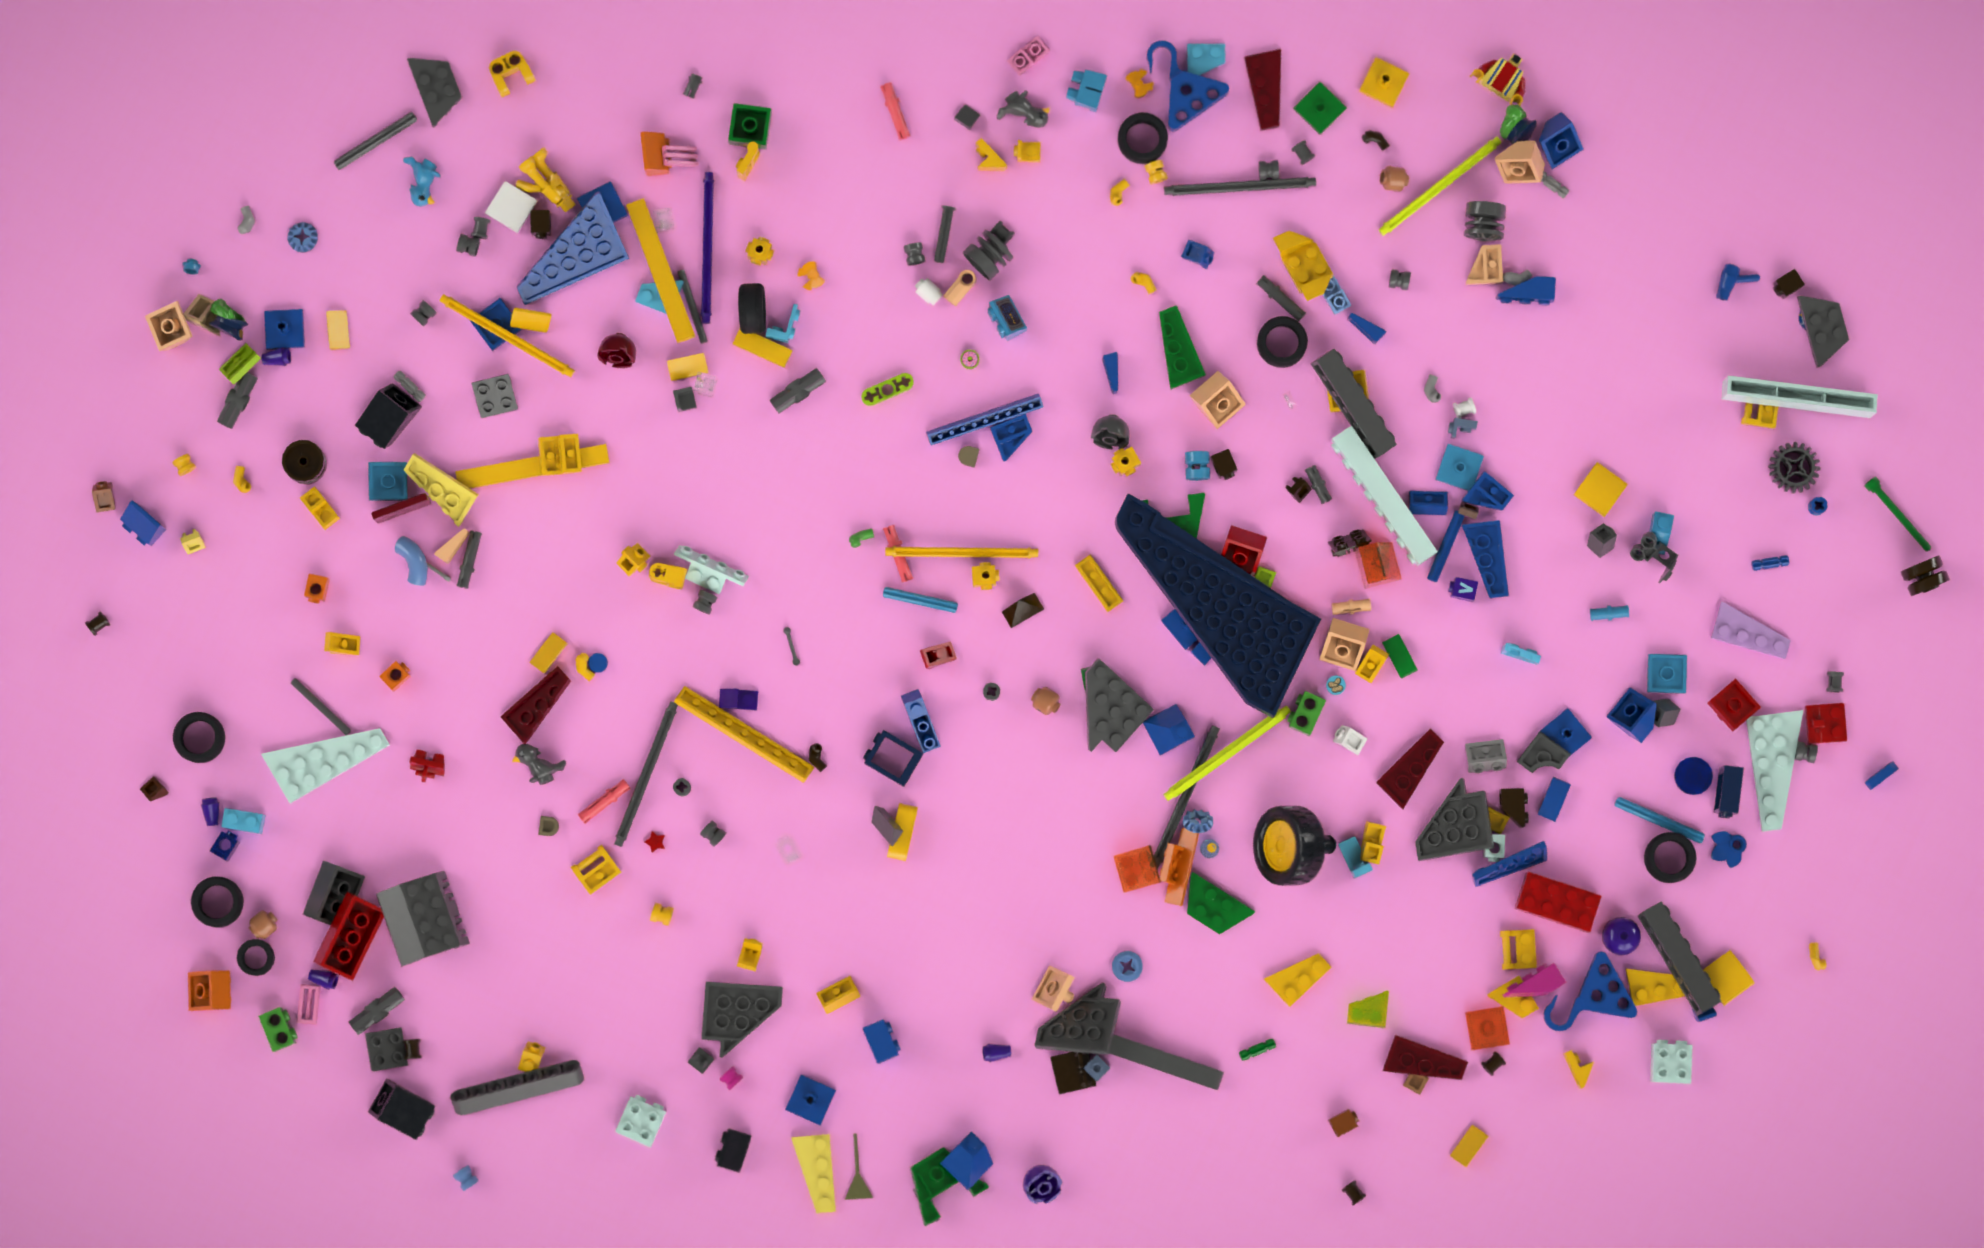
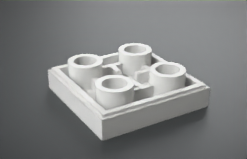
(511, 207)

